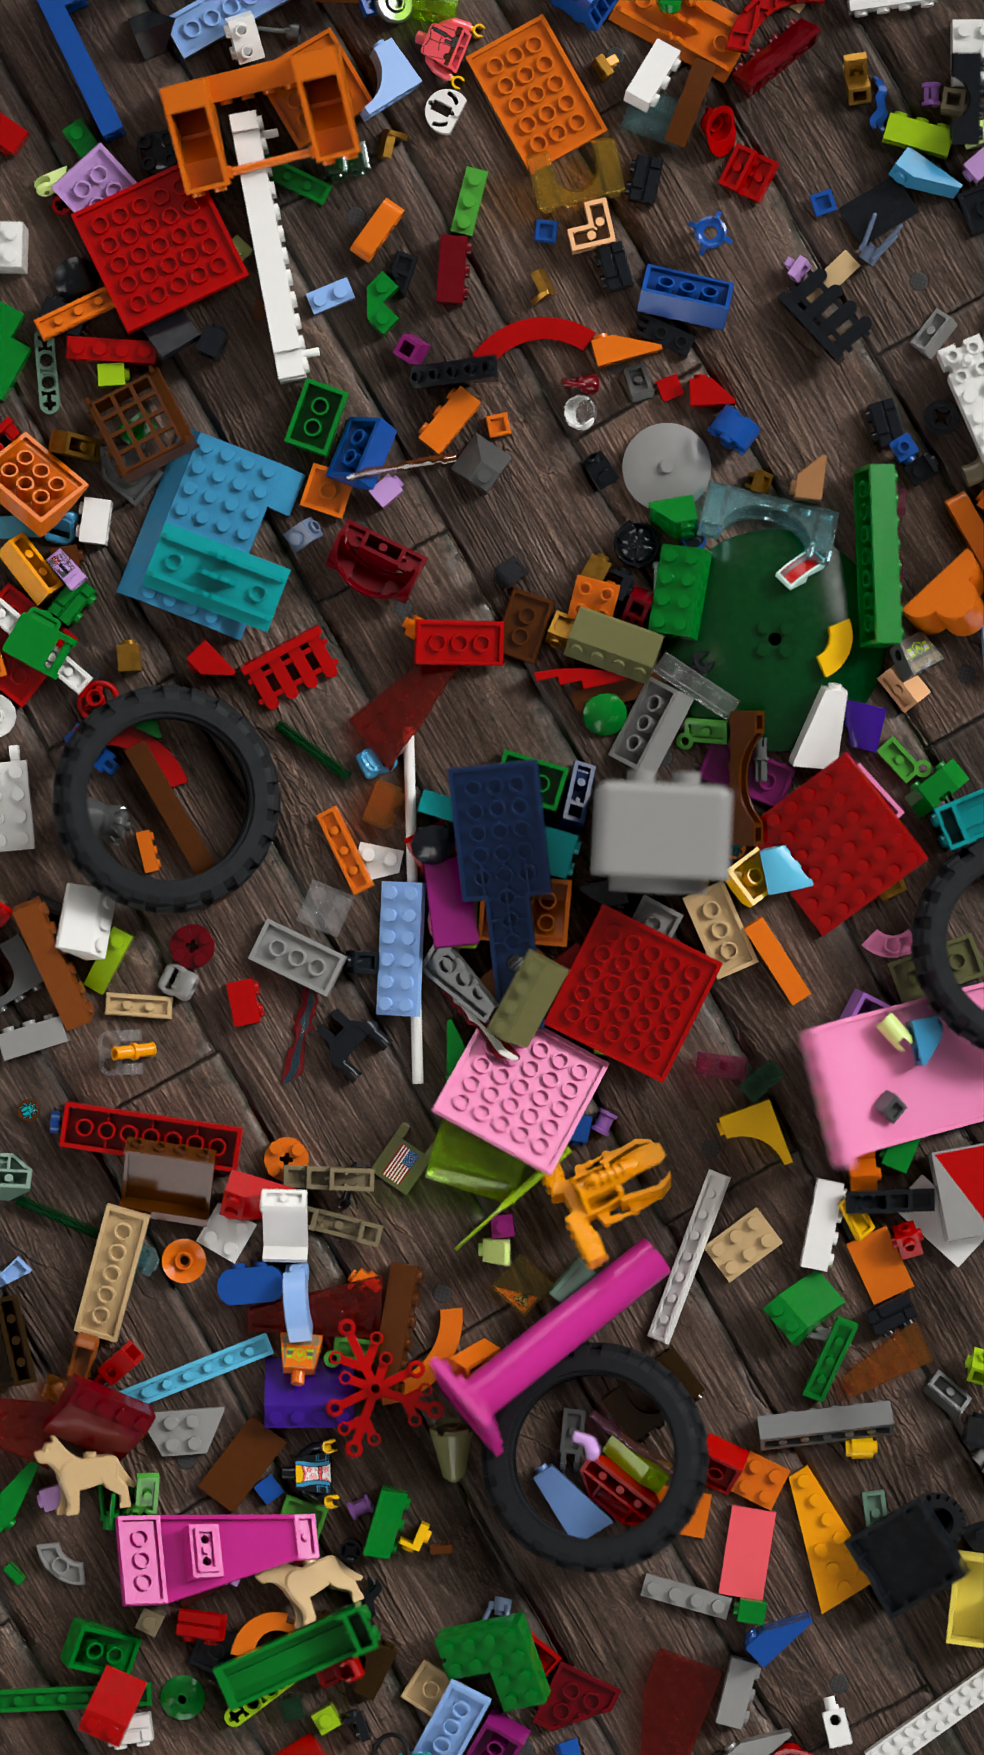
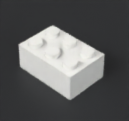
(966, 37)

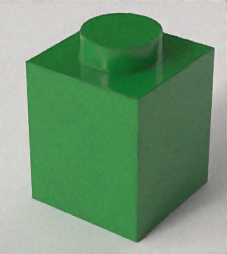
(750, 1611)

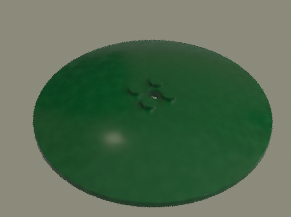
(749, 604)

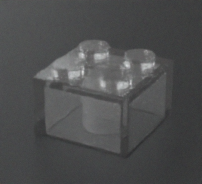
(325, 908)

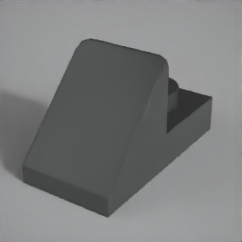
(638, 382)

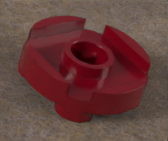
(185, 935)

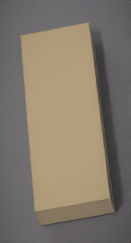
(837, 272)
(138, 1005)

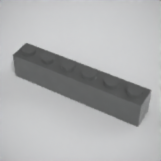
(825, 1425)

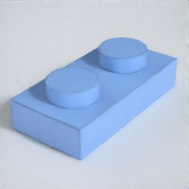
(330, 296)

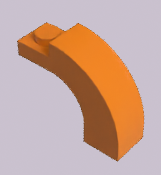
(258, 1626)

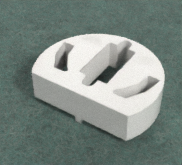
(434, 117)

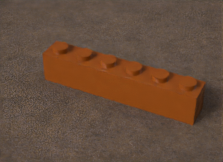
(53, 963)

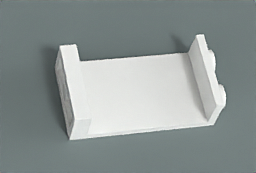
(285, 1225)

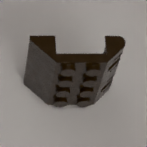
(15, 1353)

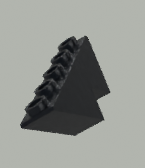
(455, 373)

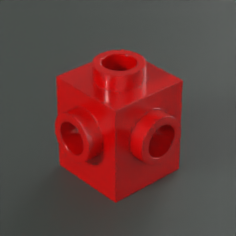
(907, 1240)

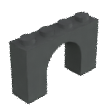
(24, 968)

